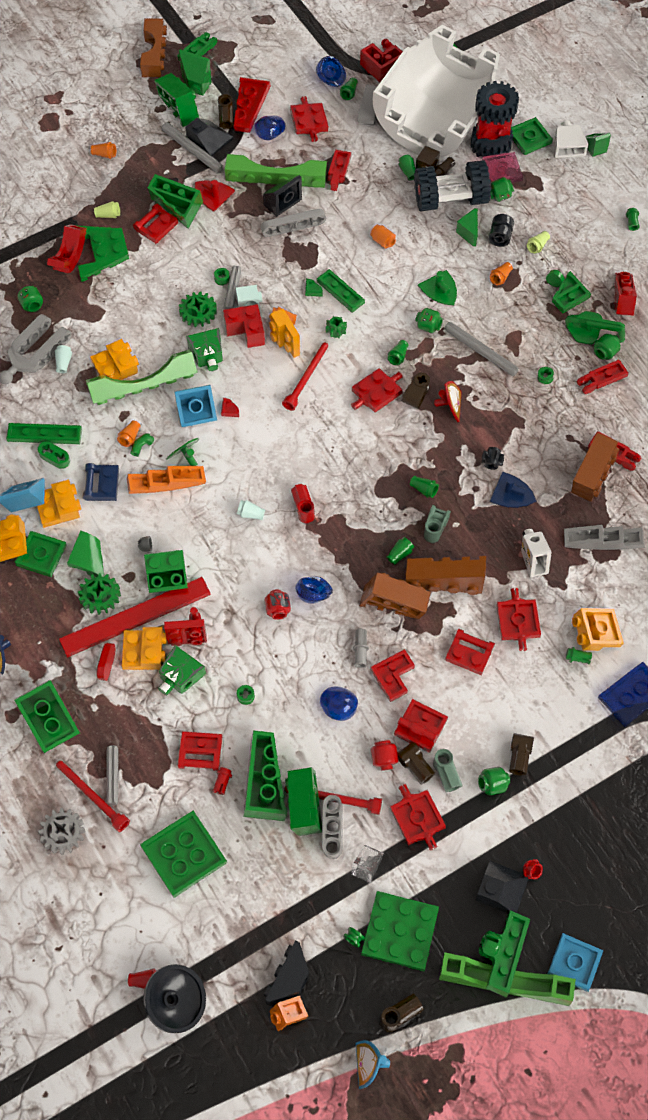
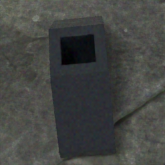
(290, 976)

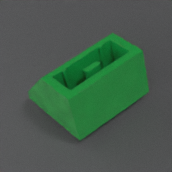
(166, 571)

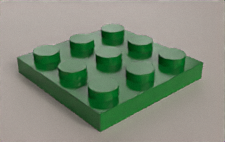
(183, 853)
(400, 931)

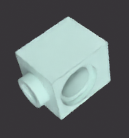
(248, 296)

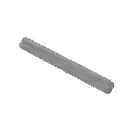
(192, 147)
(481, 348)

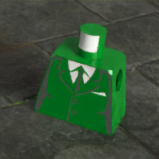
(206, 348)
(180, 672)

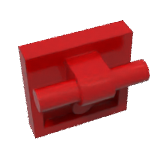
(186, 631)
(421, 725)

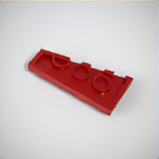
(249, 102)

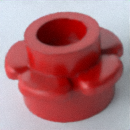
(532, 869)

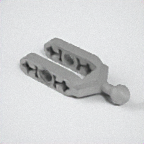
(26, 340)

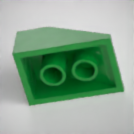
(47, 716)

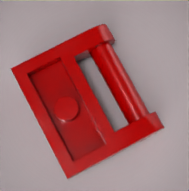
(159, 227)
(467, 657)
(200, 744)

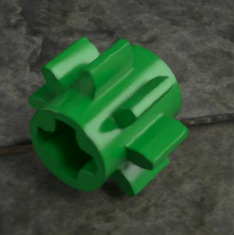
(336, 327)

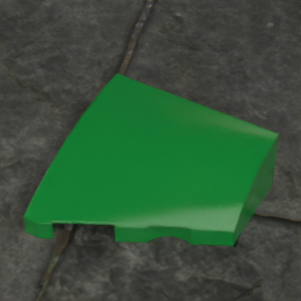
(87, 555)

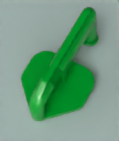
(587, 327)

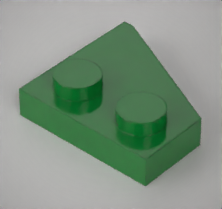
(570, 294)

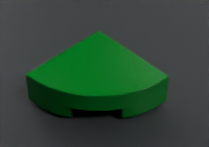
(313, 289)

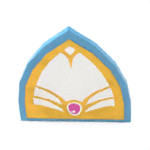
(369, 1062)

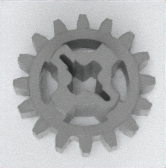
(59, 837)

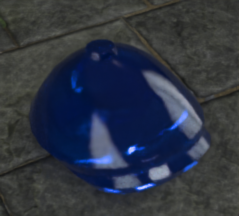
(331, 71)
(269, 127)
(313, 589)
(339, 703)

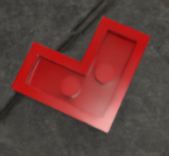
(388, 673)

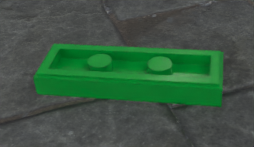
(340, 290)

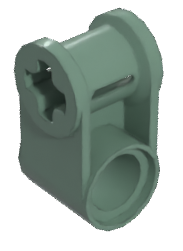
(436, 521)

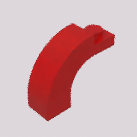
(70, 249)

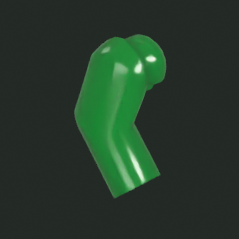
(139, 442)

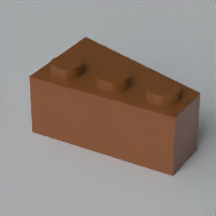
(395, 595)

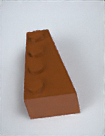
(447, 575)

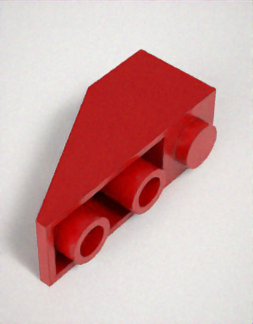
(625, 294)

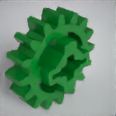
(189, 309)
(107, 596)

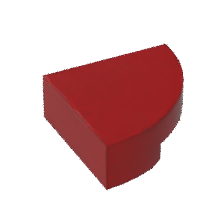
(229, 409)

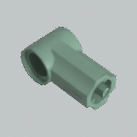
(447, 772)

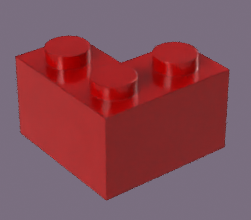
(378, 62)
(245, 321)

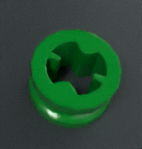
(219, 272)
(545, 380)
(250, 698)
(353, 937)

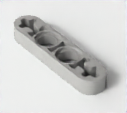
(311, 219)

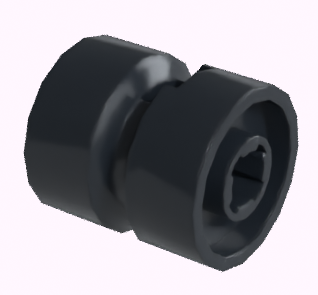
(501, 230)

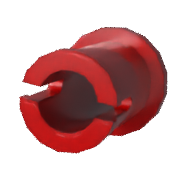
(222, 780)

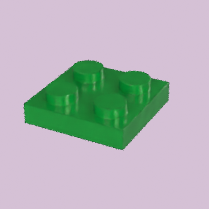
(530, 136)
(42, 554)

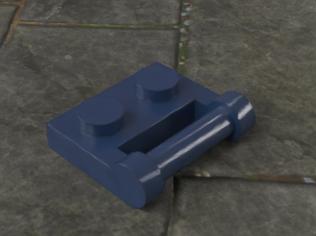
(107, 482)

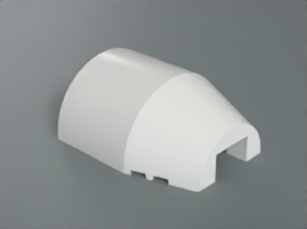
(433, 93)

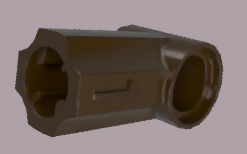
(225, 110)
(521, 749)
(412, 758)
(402, 1012)

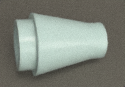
(62, 357)
(250, 510)

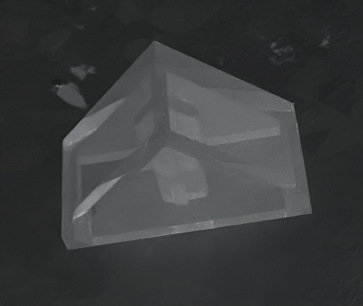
(367, 863)

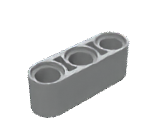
(366, 112)
(328, 817)

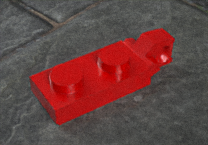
(338, 168)

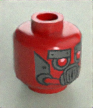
(277, 604)

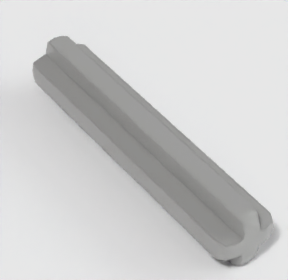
(231, 290)
(112, 775)

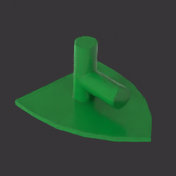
(440, 288)
(188, 453)

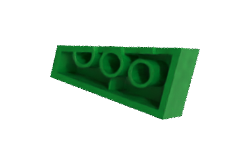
(264, 789)

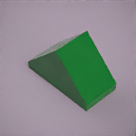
(598, 143)
(468, 227)

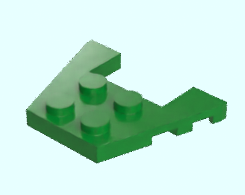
(108, 249)

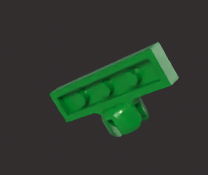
(504, 952)

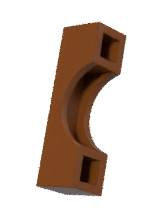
(152, 60)

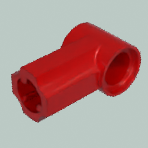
(303, 503)

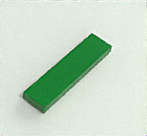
(44, 432)

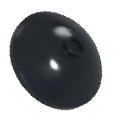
(186, 996)

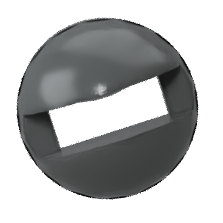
(145, 544)

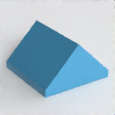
(195, 405)
(23, 495)

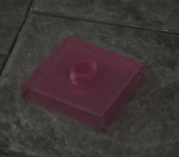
(504, 166)

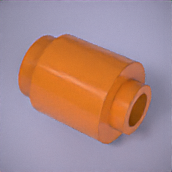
(383, 236)

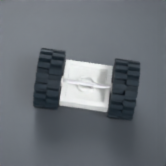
(434, 189)

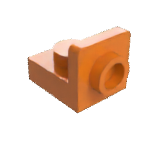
(288, 1012)

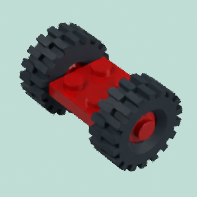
(495, 109)

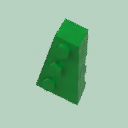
(179, 97)
(176, 198)
(304, 802)

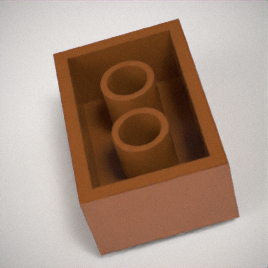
(595, 467)

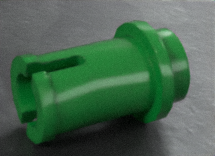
(632, 215)
(578, 656)

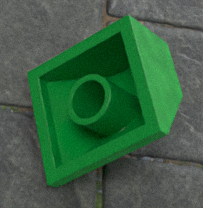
(195, 71)

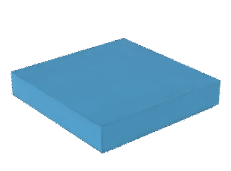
(576, 961)

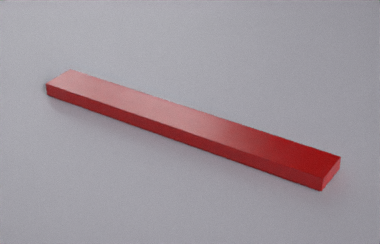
(133, 617)

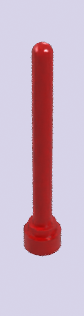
(291, 401)
(373, 805)
(118, 821)

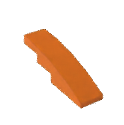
(166, 480)

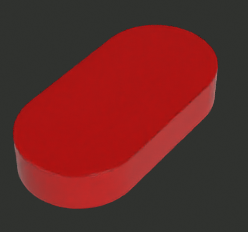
(106, 661)

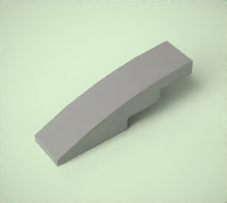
(604, 538)

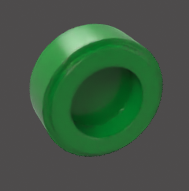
(555, 278)

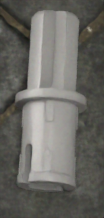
(360, 648)

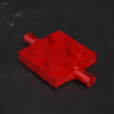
(309, 118)
(377, 390)
(518, 619)
(417, 817)

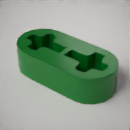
(52, 457)

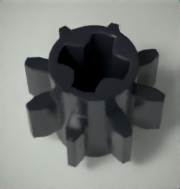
(492, 458)

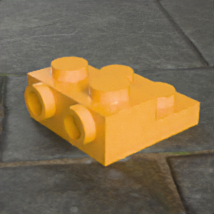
(284, 332)
(116, 361)
(59, 504)
(12, 537)
(597, 629)
(143, 649)

